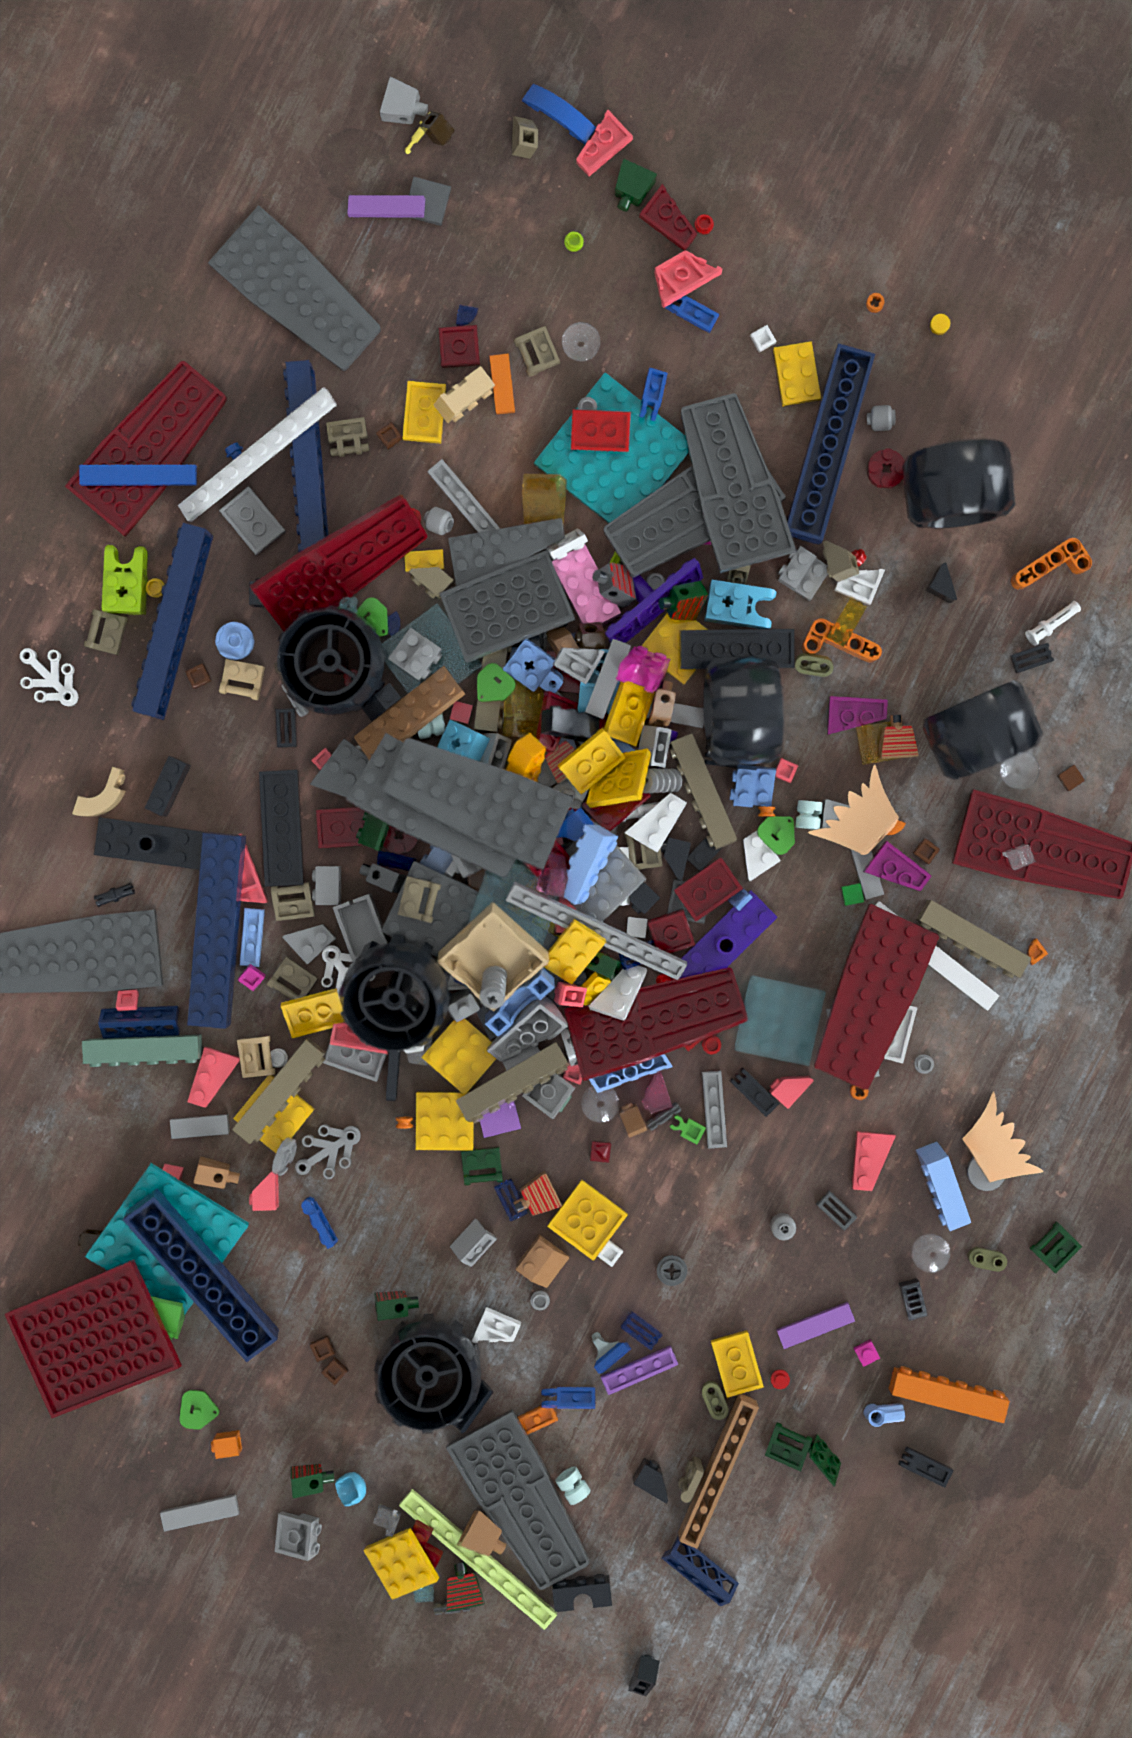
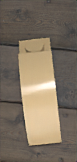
(106, 800)

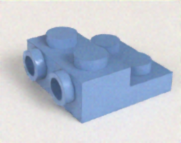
(752, 786)

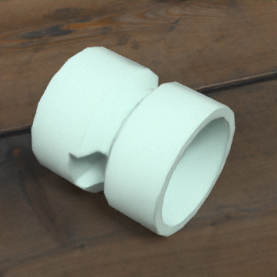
(435, 727)
(809, 814)
(574, 1487)

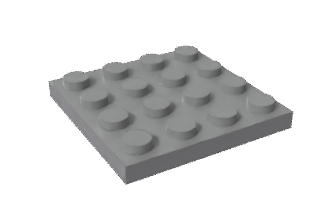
(613, 886)

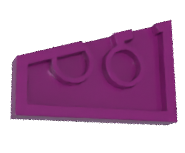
(851, 712)
(897, 868)

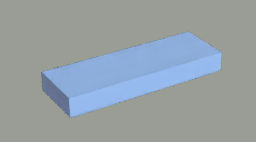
(252, 937)

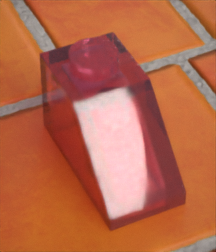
(553, 876)
(656, 1094)

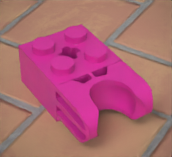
(643, 668)

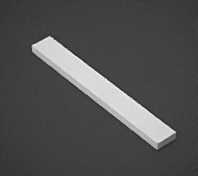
(959, 975)

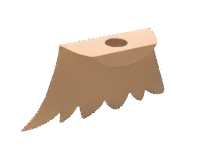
(865, 821)
(995, 1149)

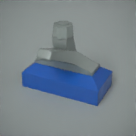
(608, 1352)

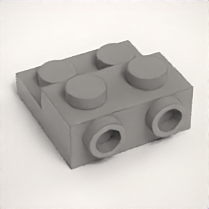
(803, 573)
(416, 655)
(550, 1095)
(297, 1535)

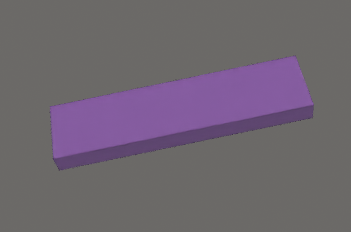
(386, 206)
(815, 1325)
(639, 1370)

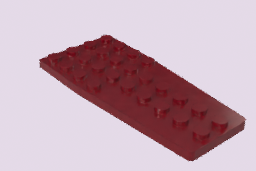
(154, 433)
(340, 562)
(1063, 850)
(873, 995)
(659, 1021)

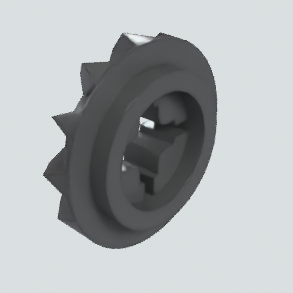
(678, 1276)

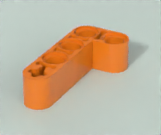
(1048, 565)
(819, 638)

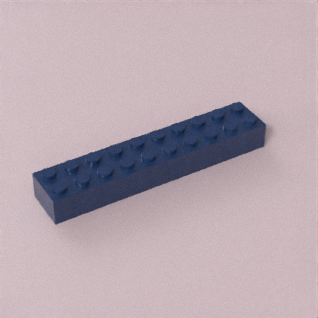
(829, 443)
(307, 459)
(172, 621)
(216, 930)
(201, 1275)

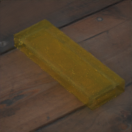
(847, 622)

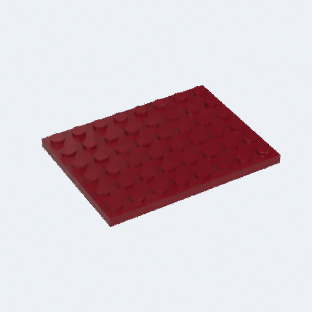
(93, 1339)

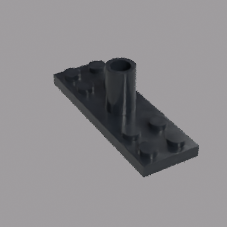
(131, 839)

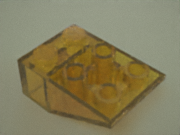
(543, 497)
(522, 711)

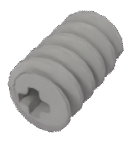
(662, 780)
(493, 987)

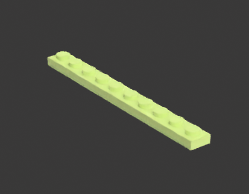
(485, 1566)

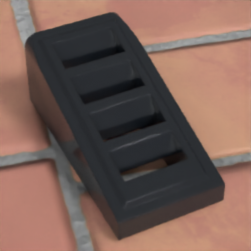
(911, 1284)

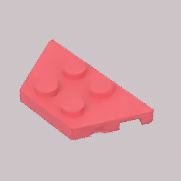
(682, 275)
(251, 886)

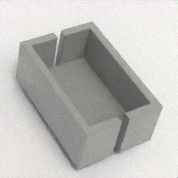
(360, 924)

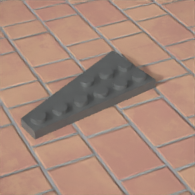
(491, 550)
(341, 769)

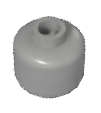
(881, 418)
(438, 521)
(782, 1220)

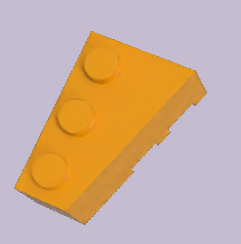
(527, 757)

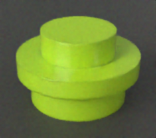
(574, 241)

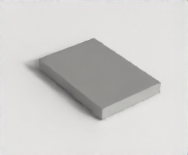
(252, 521)
(356, 1061)

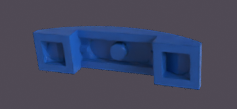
(560, 111)

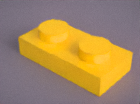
(424, 559)
(595, 985)

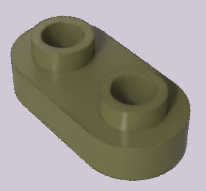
(813, 666)
(988, 1259)
(714, 1399)

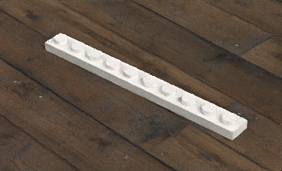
(257, 454)

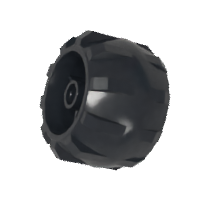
(959, 483)
(294, 649)
(743, 710)
(983, 731)
(390, 1014)
(416, 1409)

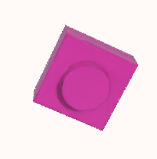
(251, 977)
(866, 1353)

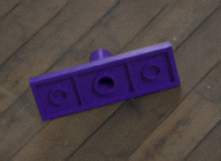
(648, 609)
(736, 926)

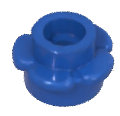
(233, 450)

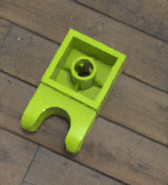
(123, 577)

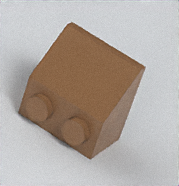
(541, 1262)

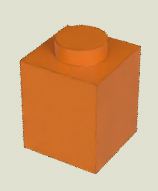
(226, 1444)

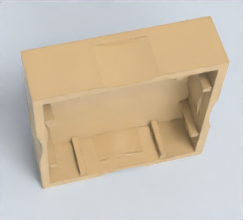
(489, 942)

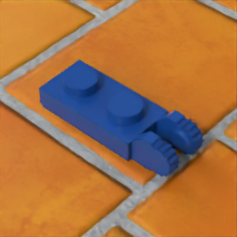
(694, 313)
(653, 392)
(319, 1222)
(570, 1398)

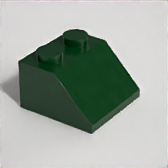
(373, 832)

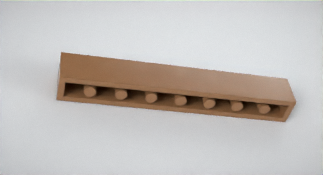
(718, 1470)

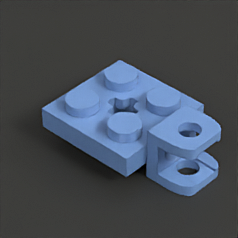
(541, 673)

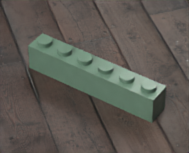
(142, 1049)

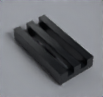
(1047, 653)
(286, 727)

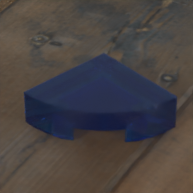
(466, 315)
(394, 623)

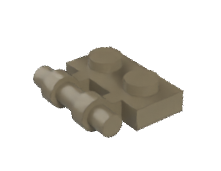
(347, 431)

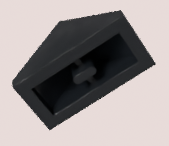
(942, 585)

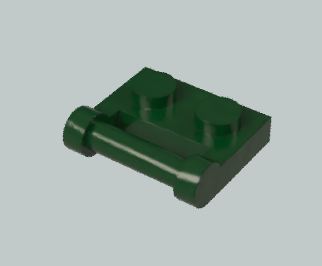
(482, 1159)
(1060, 1252)
(786, 1452)

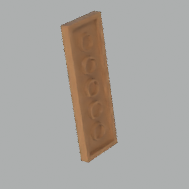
(412, 711)

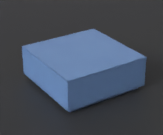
(740, 899)

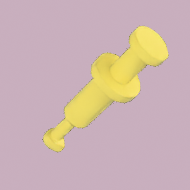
(415, 138)

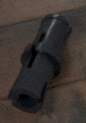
(114, 894)

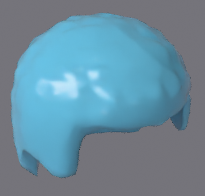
(350, 1488)

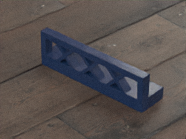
(138, 1019)
(697, 1577)

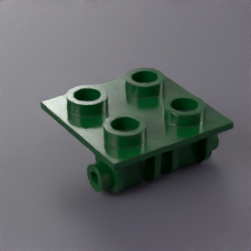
(824, 1459)

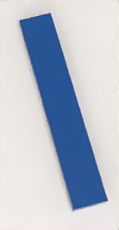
(137, 475)

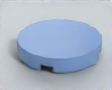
(234, 641)

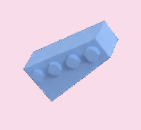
(588, 861)
(631, 1073)
(944, 1186)

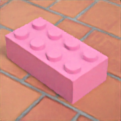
(582, 591)

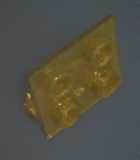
(869, 742)

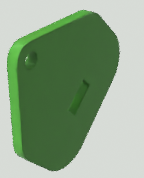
(378, 616)
(490, 688)
(781, 829)
(202, 1412)

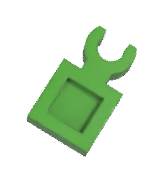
(690, 1130)

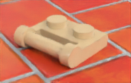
(244, 673)
(250, 1057)

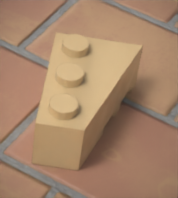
(464, 395)

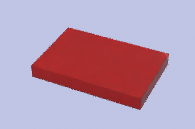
(600, 430)

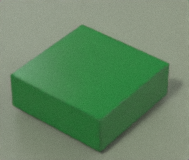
(852, 894)

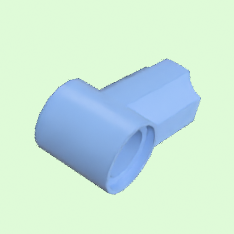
(886, 1413)

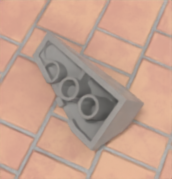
(532, 1025)

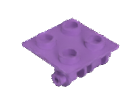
(501, 1121)

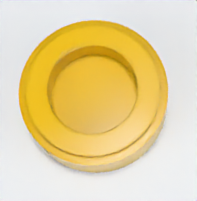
(940, 324)

